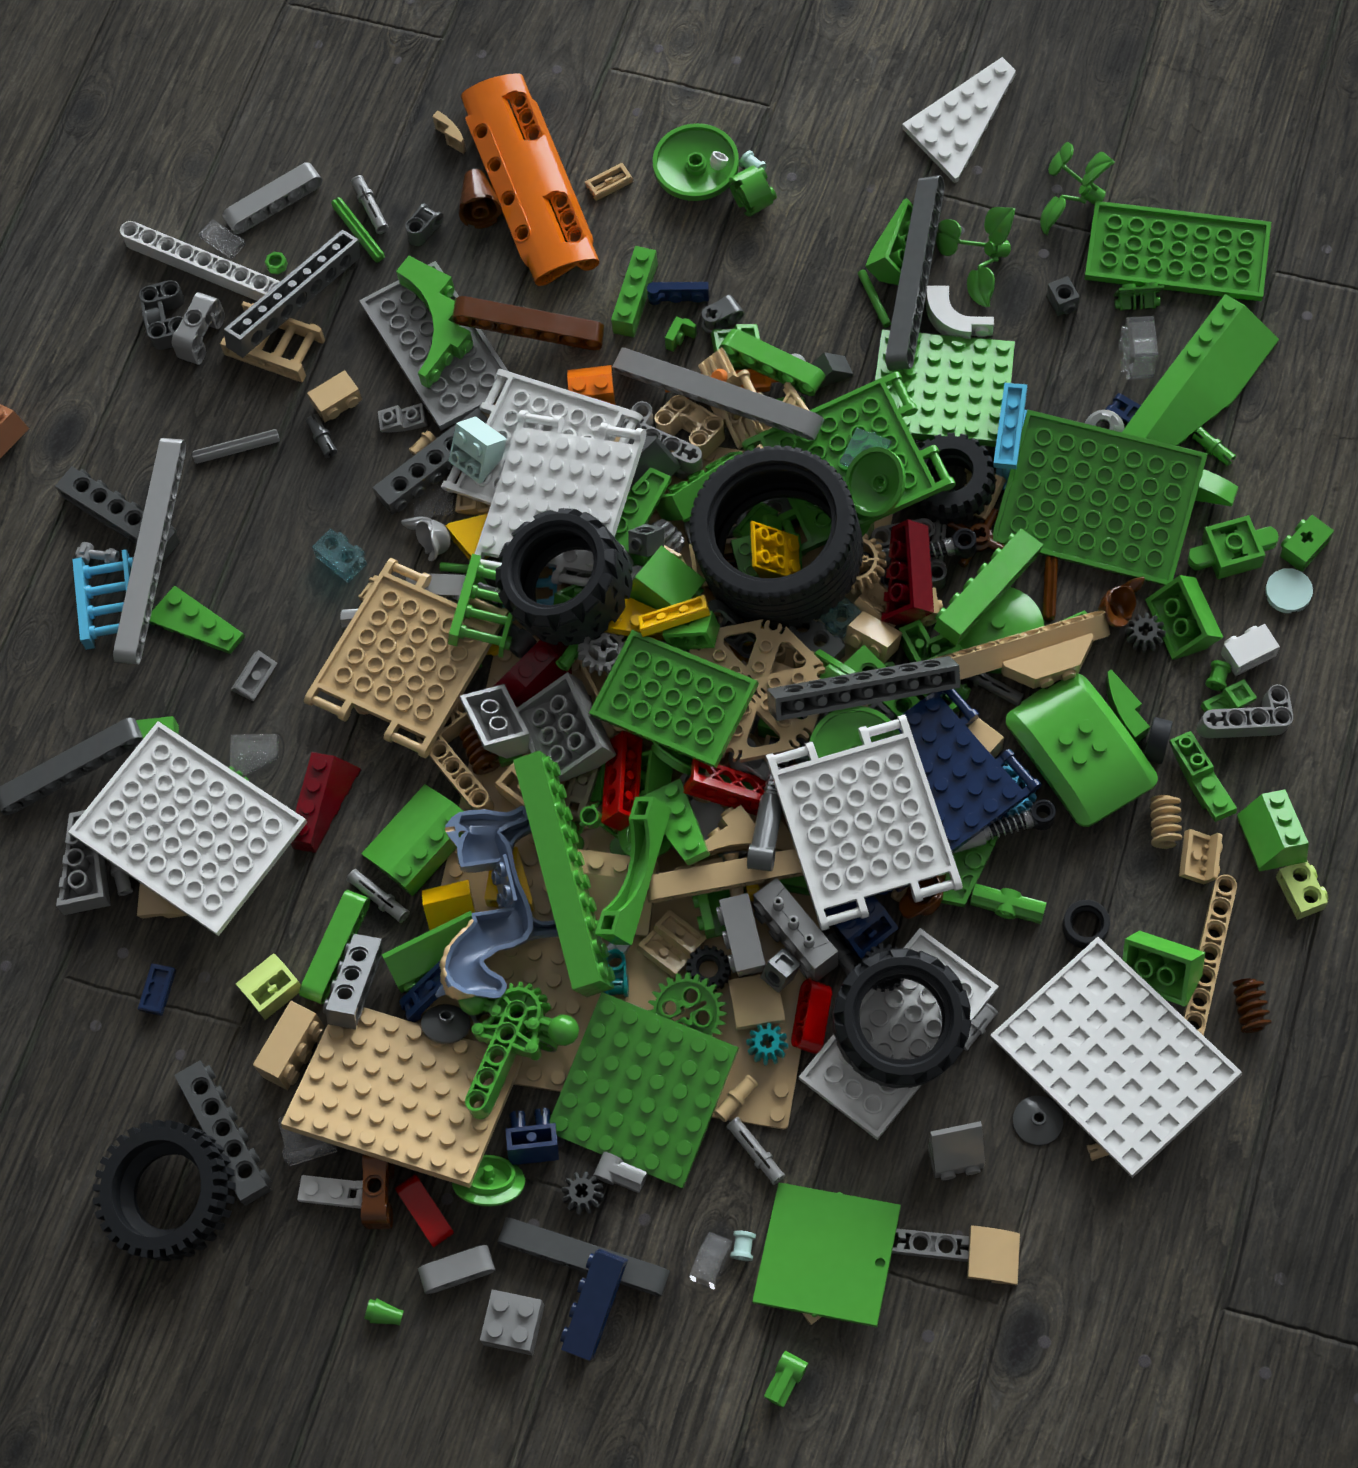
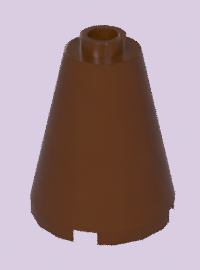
(478, 201)

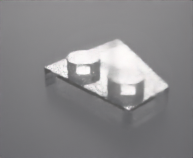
(253, 751)

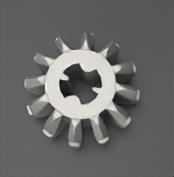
(672, 536)

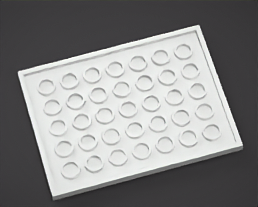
(188, 828)

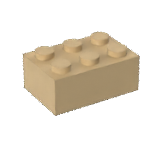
(289, 1045)

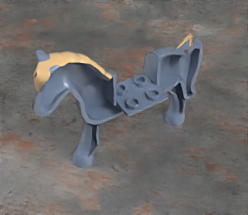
(489, 846)

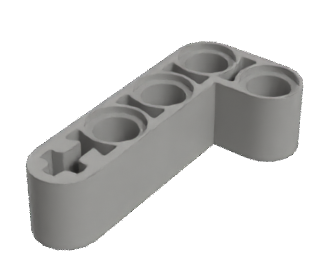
(686, 453)
(1216, 722)

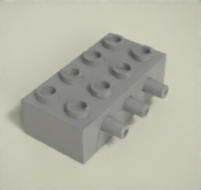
(795, 930)

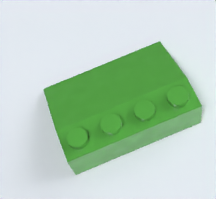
(415, 840)

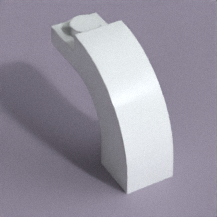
(949, 321)

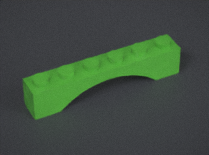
(622, 915)

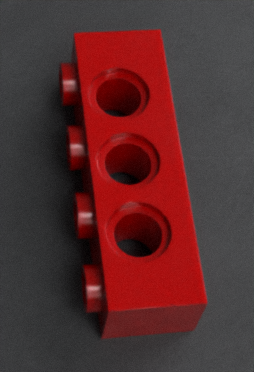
(621, 780)

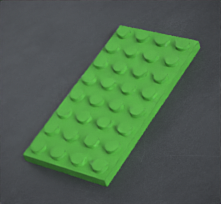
(1178, 250)

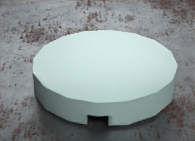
(1288, 590)

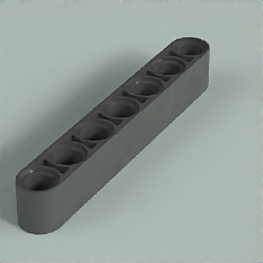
(69, 766)
(575, 1254)

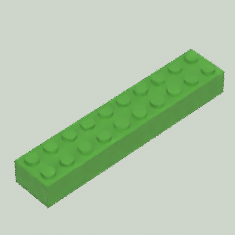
(564, 874)

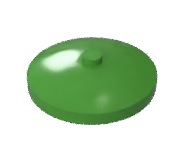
(684, 165)
(1008, 616)
(840, 729)

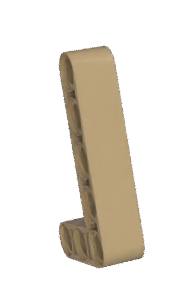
(451, 761)

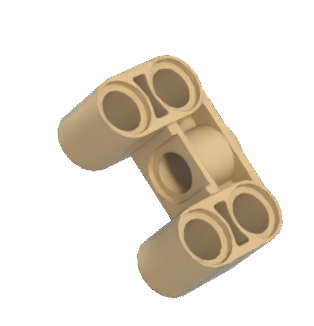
(704, 427)

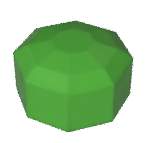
(276, 263)

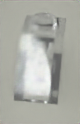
(710, 1260)

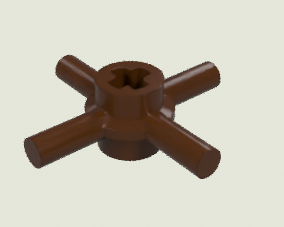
(983, 535)

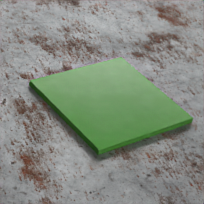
(827, 1254)

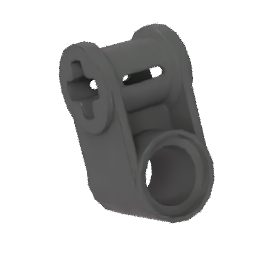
(422, 224)
(723, 313)

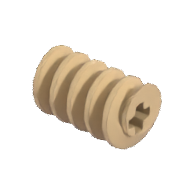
(1164, 821)

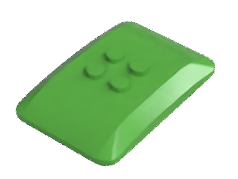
(1081, 750)

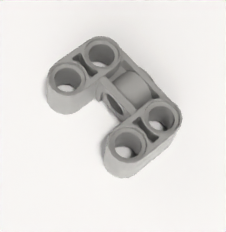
(188, 336)

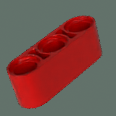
(811, 1016)
(424, 1210)

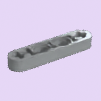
(933, 1241)

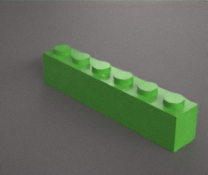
(988, 586)

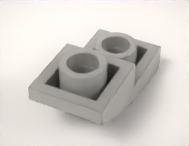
(397, 419)

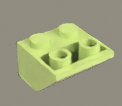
(269, 986)

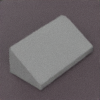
(254, 675)

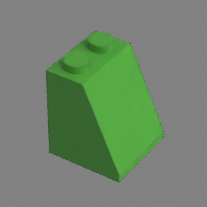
(666, 581)

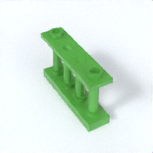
(464, 610)

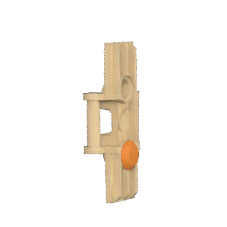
(721, 368)

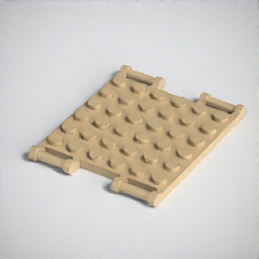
(400, 661)

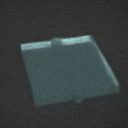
(861, 441)

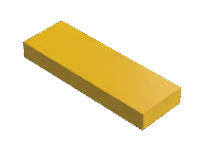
(673, 615)

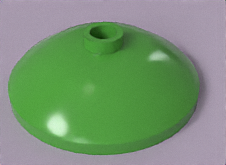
(866, 480)

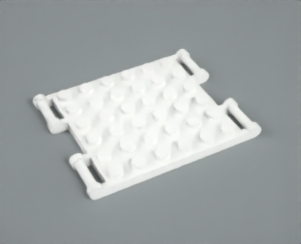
(580, 414)
(560, 472)
(863, 821)

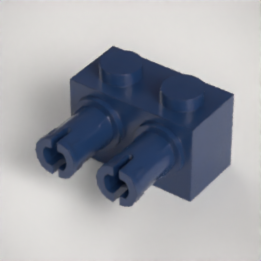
(533, 1142)

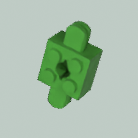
(1232, 537)

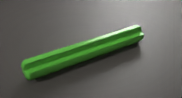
(358, 229)

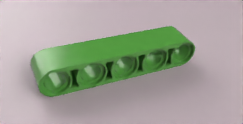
(772, 362)
(331, 950)

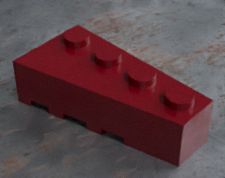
(909, 575)

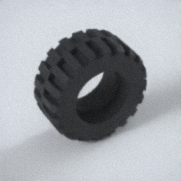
(971, 498)

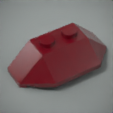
(534, 672)

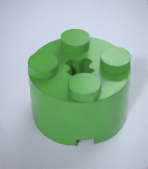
(752, 190)

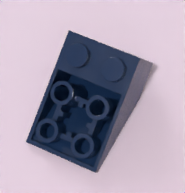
(863, 933)

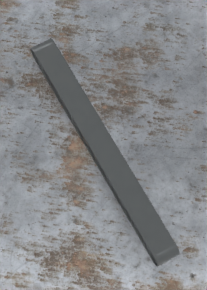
(915, 273)

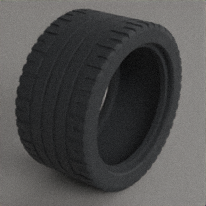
(761, 477)

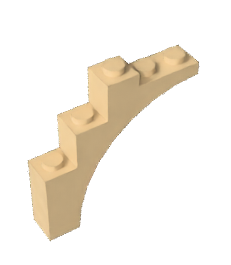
(736, 833)

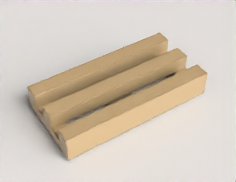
(611, 183)

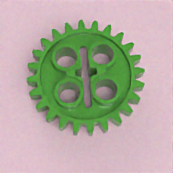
(677, 991)

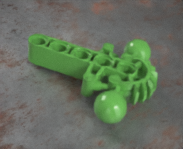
(561, 1030)

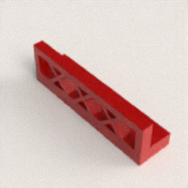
(723, 793)

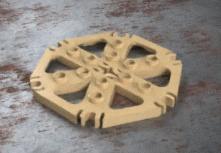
(760, 668)

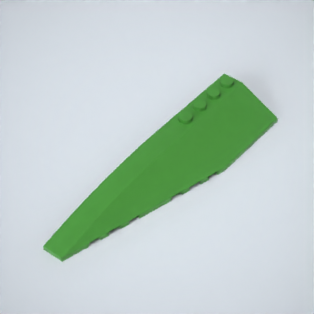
(1205, 374)

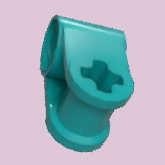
(621, 983)

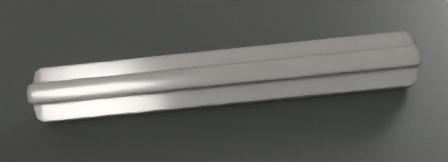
(235, 446)

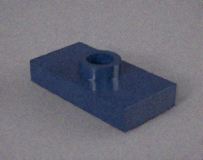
(157, 989)

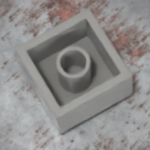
(512, 1322)

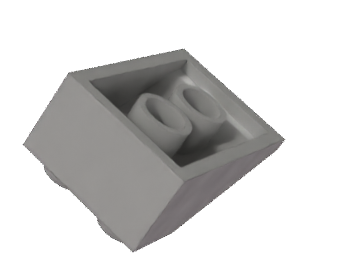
(957, 1150)

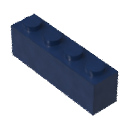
(594, 1304)

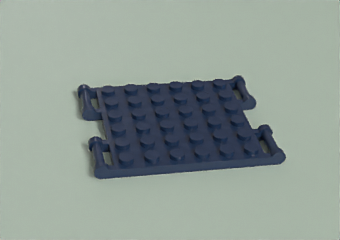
(962, 774)

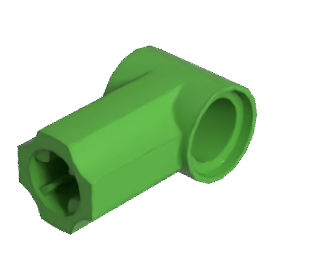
(788, 1373)

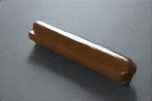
(1050, 588)

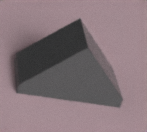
(834, 367)

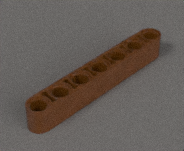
(528, 323)

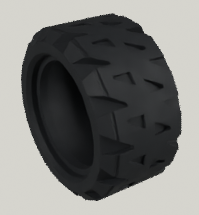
(534, 547)
(937, 979)

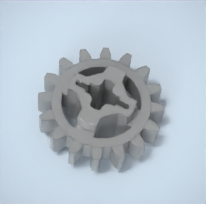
(600, 652)

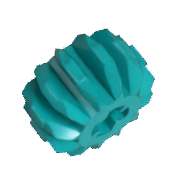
(773, 1036)

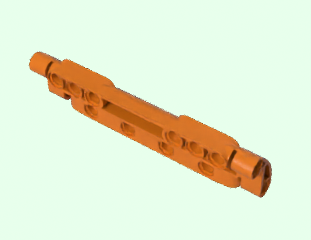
(528, 176)

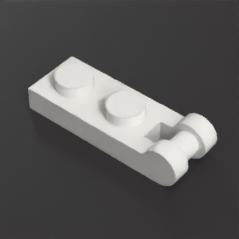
(330, 1191)

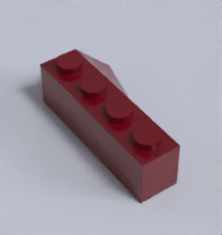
(322, 792)

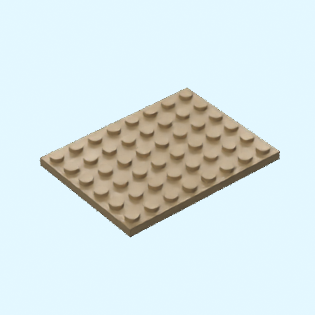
(397, 1097)

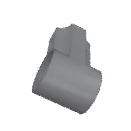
(614, 1170)

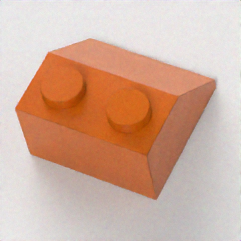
(593, 382)

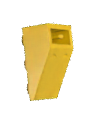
(773, 551)

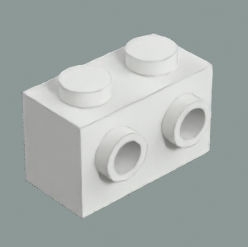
(1249, 649)

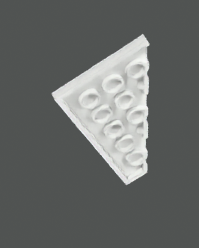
(954, 124)

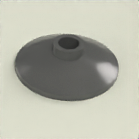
(445, 1024)
(1038, 1132)

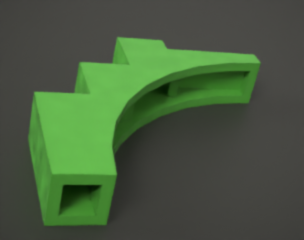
(435, 291)

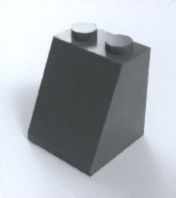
(655, 456)

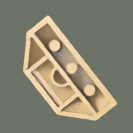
(1049, 664)

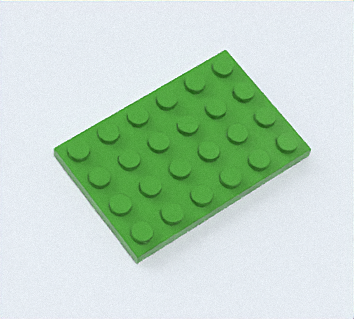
(674, 698)

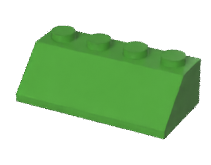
(418, 956)

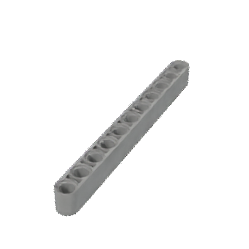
(718, 394)
(149, 551)

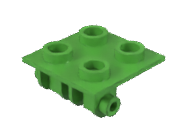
(1147, 291)

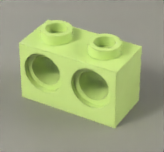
(1295, 890)

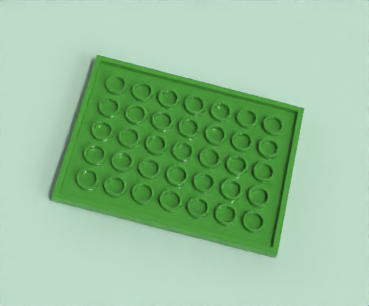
(1101, 497)

